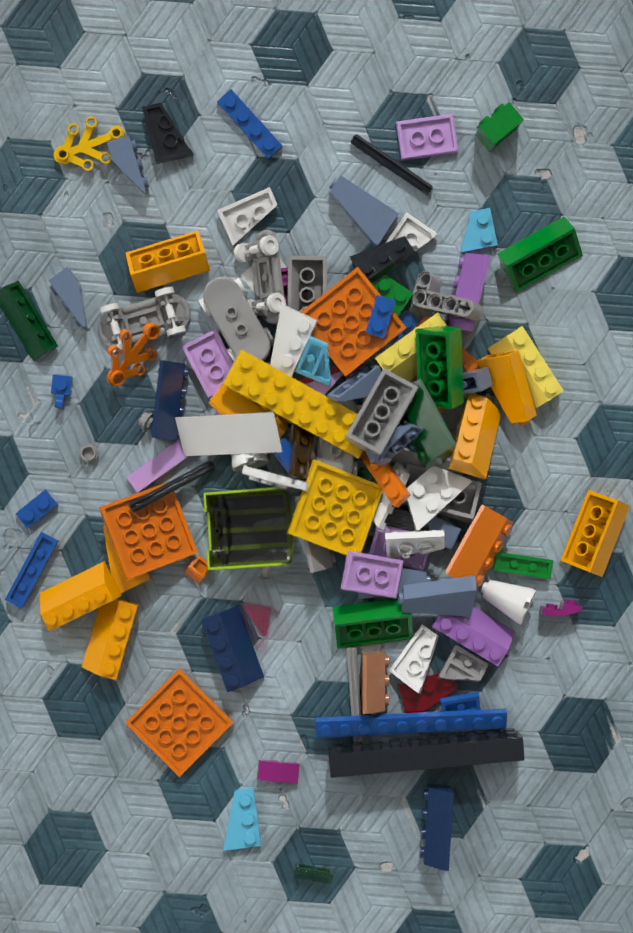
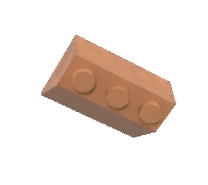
(374, 681)

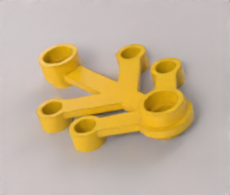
(85, 145)

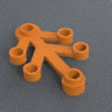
(131, 356)

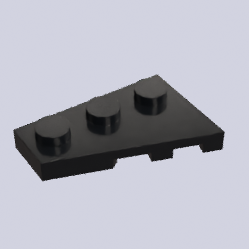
(163, 135)
(382, 258)

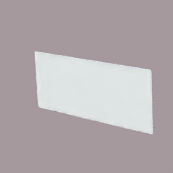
(229, 434)

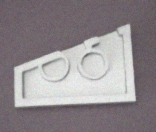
(246, 213)
(407, 543)
(415, 659)

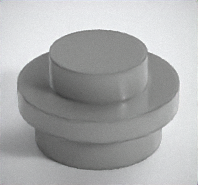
(146, 421)
(88, 453)

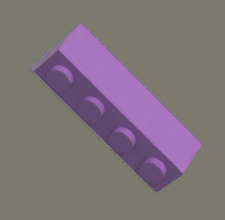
(469, 286)
(478, 633)

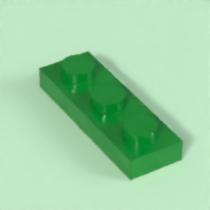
(523, 565)

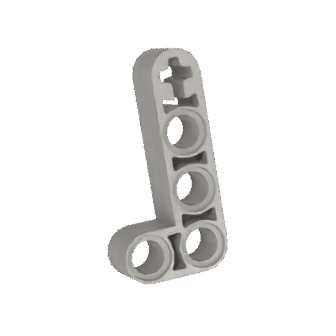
(427, 297)

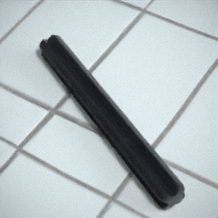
(391, 164)
(171, 486)

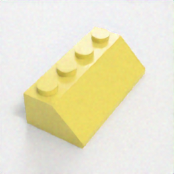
(401, 356)
(539, 376)

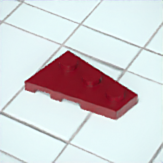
(431, 692)

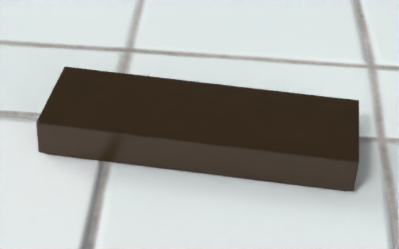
(300, 454)

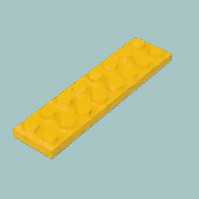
(292, 400)

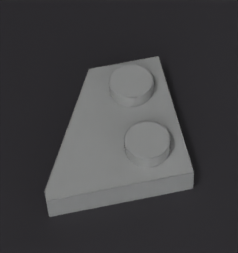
(463, 666)

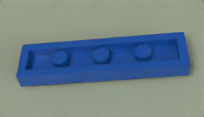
(249, 124)
(31, 570)

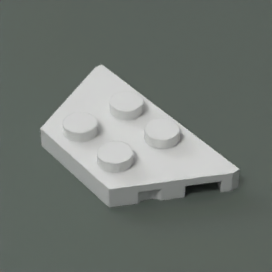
(271, 478)
(432, 493)

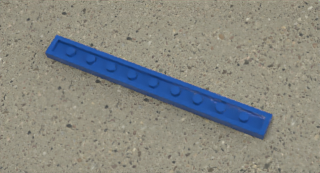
(410, 723)

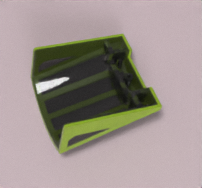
(249, 528)

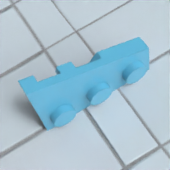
(243, 821)

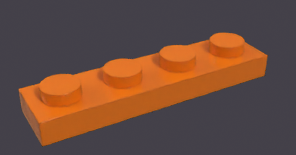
(388, 481)

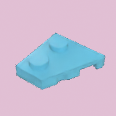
(479, 231)
(315, 361)

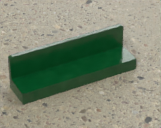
(26, 320)

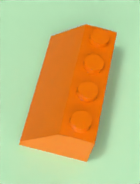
(480, 545)

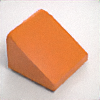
(197, 569)

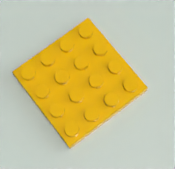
(335, 509)

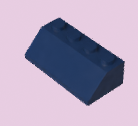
(169, 399)
(232, 648)
(437, 826)

